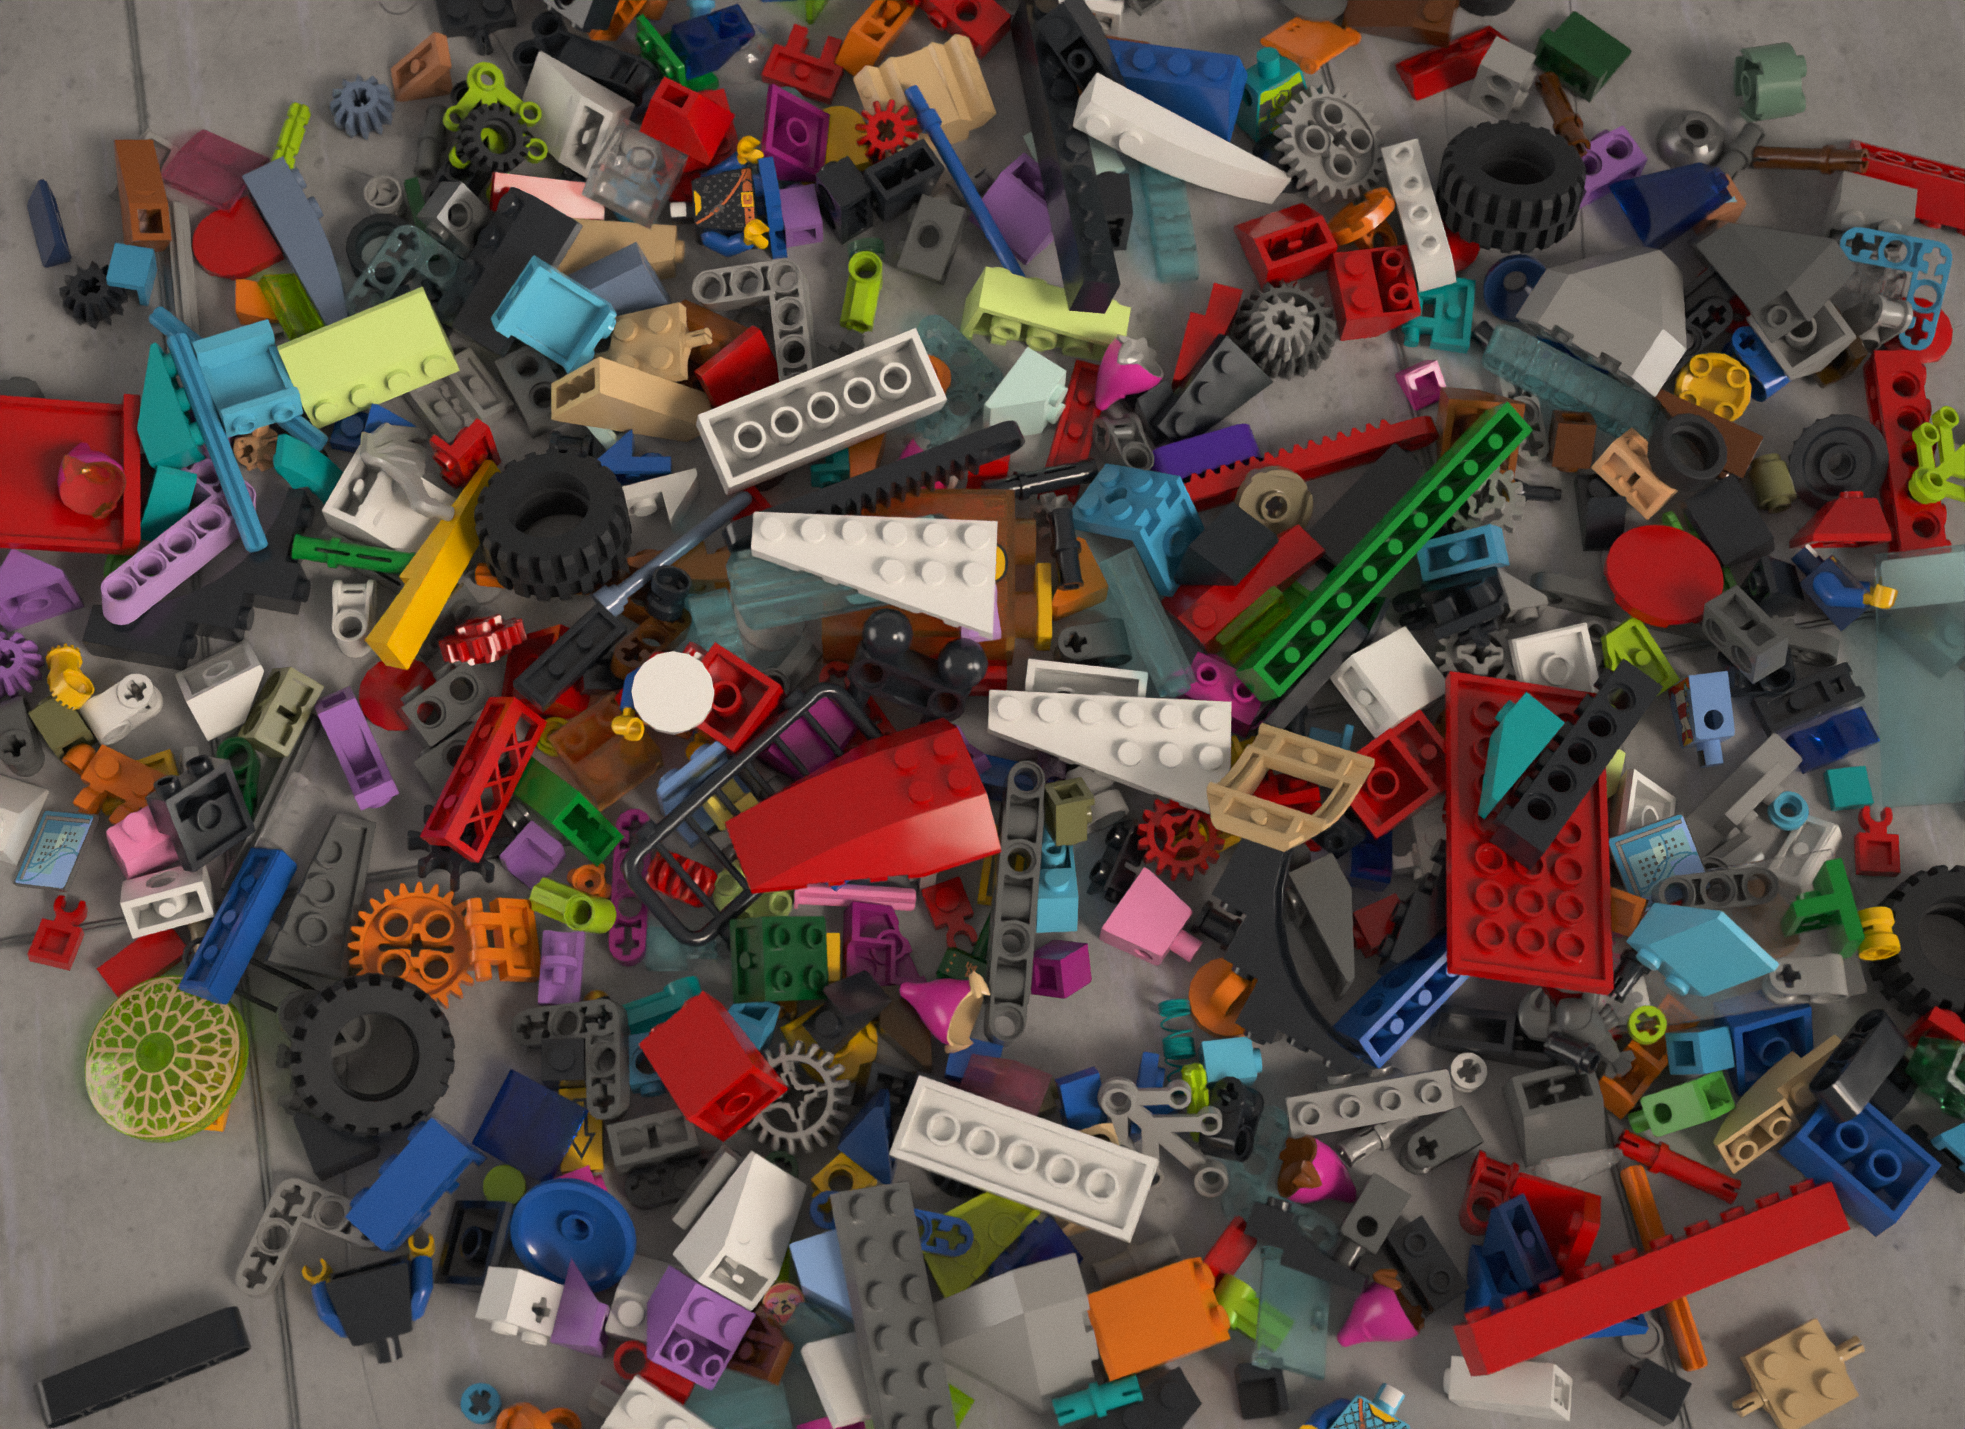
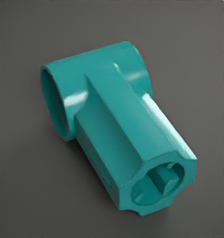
(659, 1007)

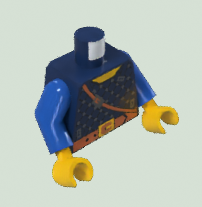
(1837, 590)

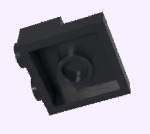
(201, 811)

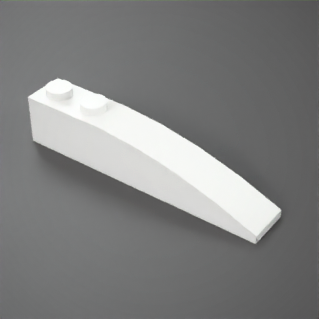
(1173, 143)

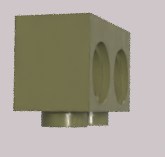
(280, 712)

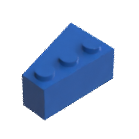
(412, 1184)

